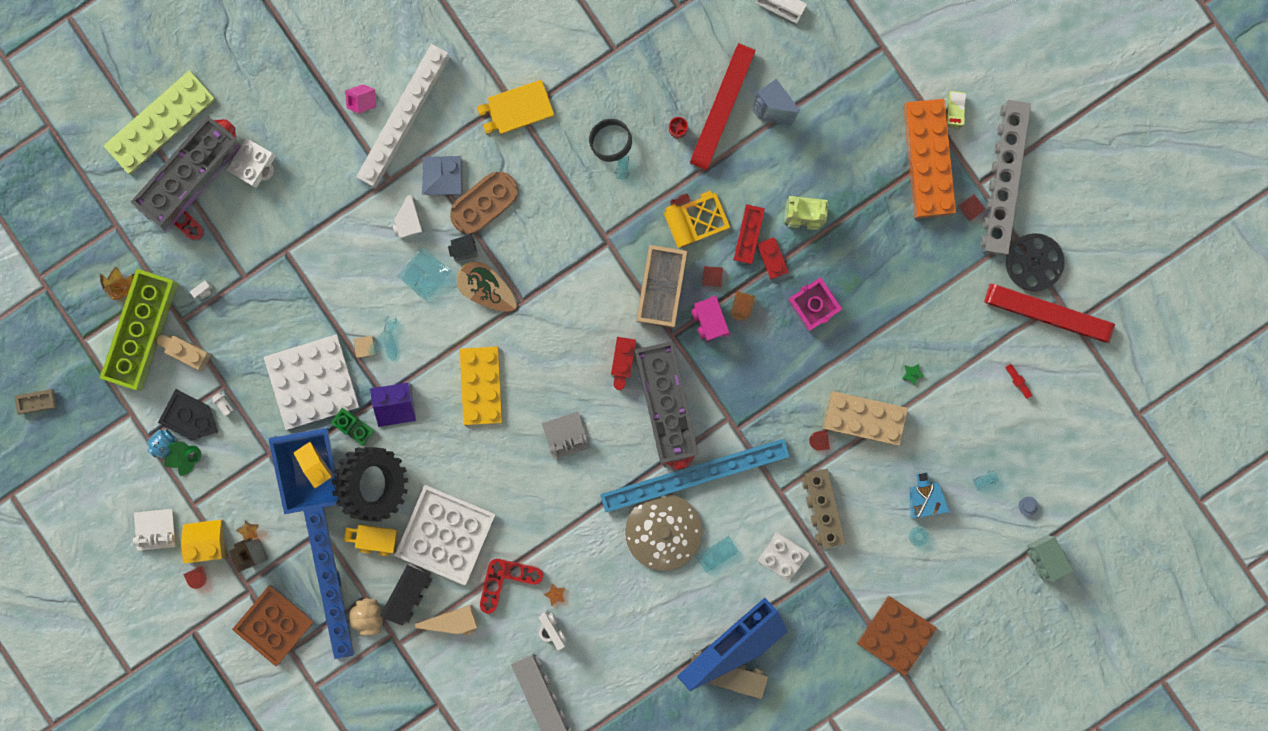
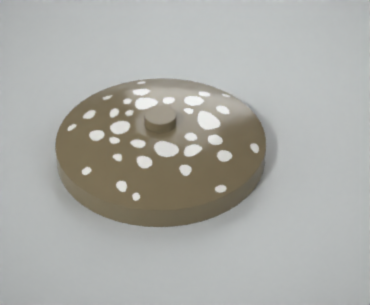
(663, 532)

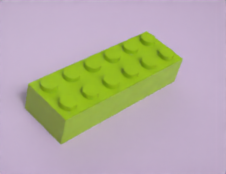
(138, 330)

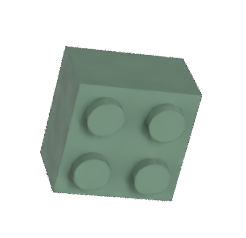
(1049, 558)

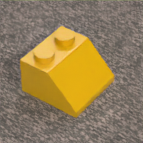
(203, 541)

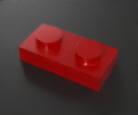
(772, 258)

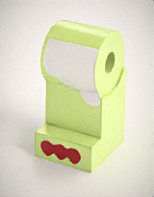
(955, 109)

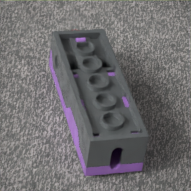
(187, 172)
(667, 405)

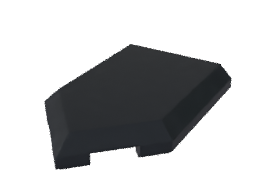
(188, 416)

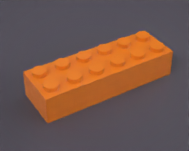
(929, 158)

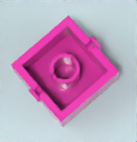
(814, 304)
(710, 319)

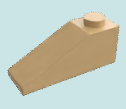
(455, 622)

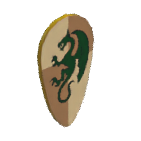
(485, 287)

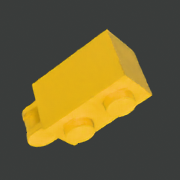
(373, 538)

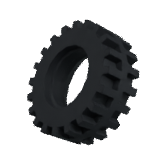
(349, 484)

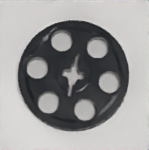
(1044, 262)

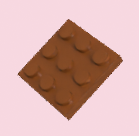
(273, 625)
(896, 635)

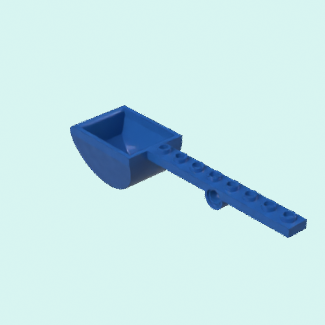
(299, 495)

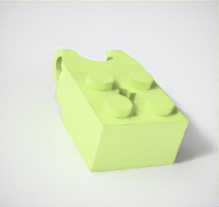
(805, 212)

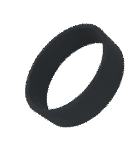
(607, 122)

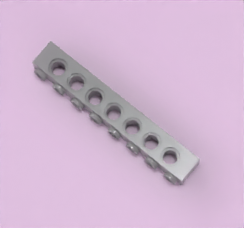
(1020, 112)

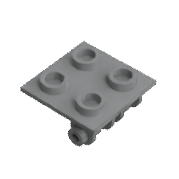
(565, 435)

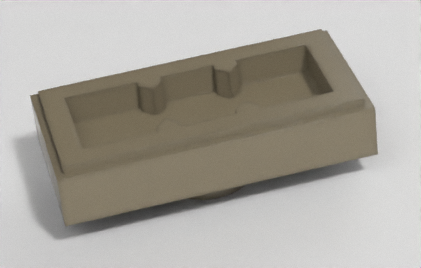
(35, 401)

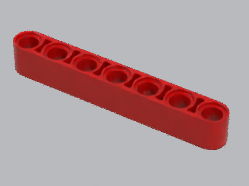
(722, 106)
(1049, 313)

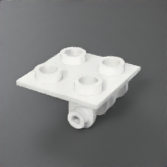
(154, 529)
(783, 556)

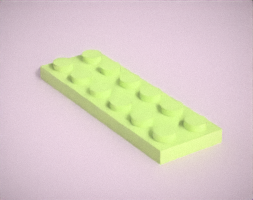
(159, 122)

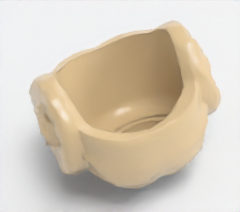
(366, 617)

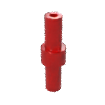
(1018, 381)

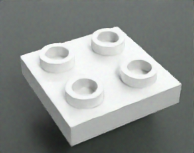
(252, 163)
(557, 636)

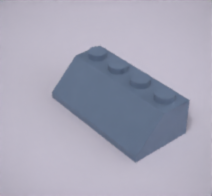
(775, 105)

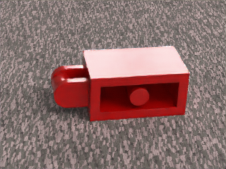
(622, 361)

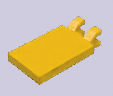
(517, 108)

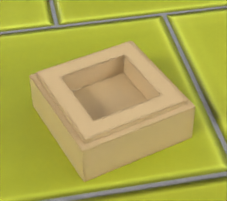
(362, 346)

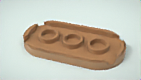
(484, 202)

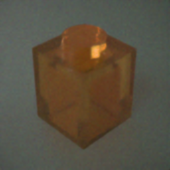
(742, 306)

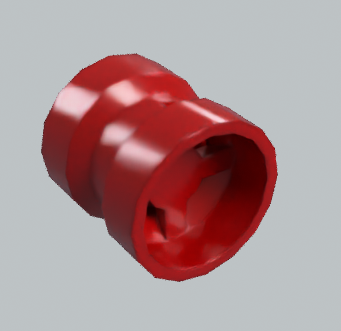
(676, 125)

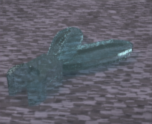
(385, 338)

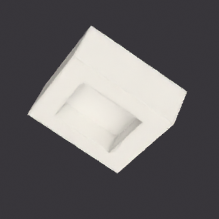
(202, 290)

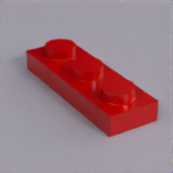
(748, 234)

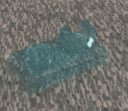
(717, 554)

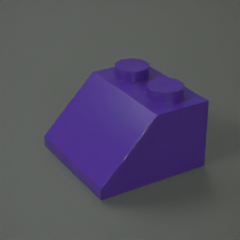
(393, 404)

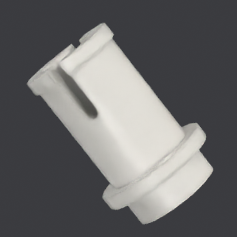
(222, 404)

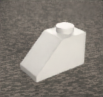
(408, 220)

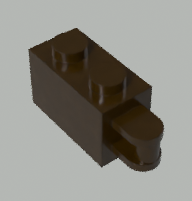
(248, 554)

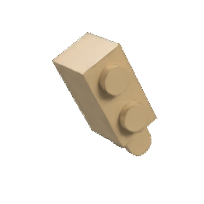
(184, 351)

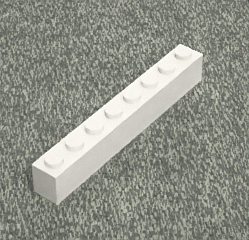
(403, 116)

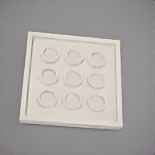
(311, 382)
(445, 535)

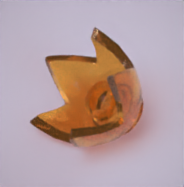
(115, 285)

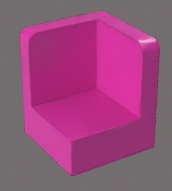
(360, 98)

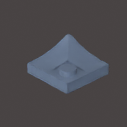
(442, 175)

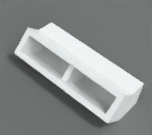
(788, 9)

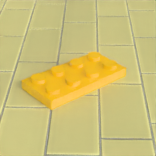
(480, 385)

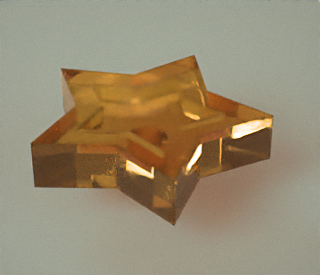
(248, 530)
(555, 594)

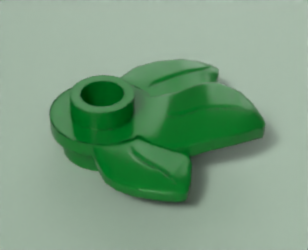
(179, 457)

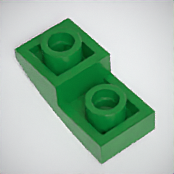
(353, 426)

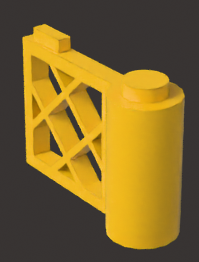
(681, 224)

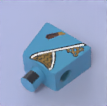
(926, 498)

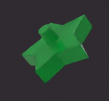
(912, 373)

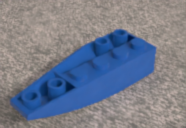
(737, 646)

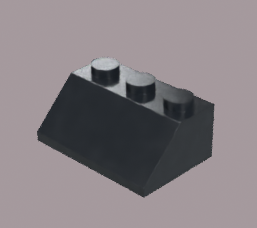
(406, 594)

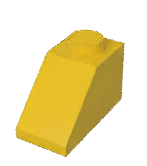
(313, 465)

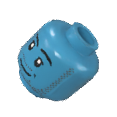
(159, 443)

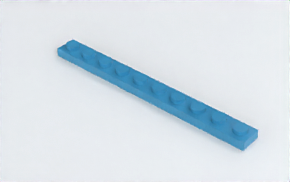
(694, 475)

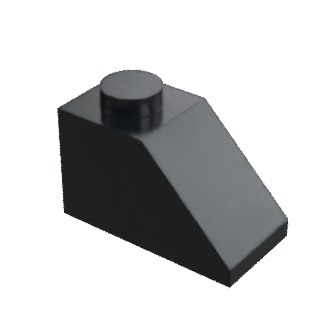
(463, 248)

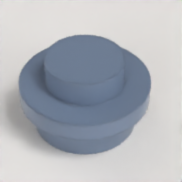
(1028, 506)

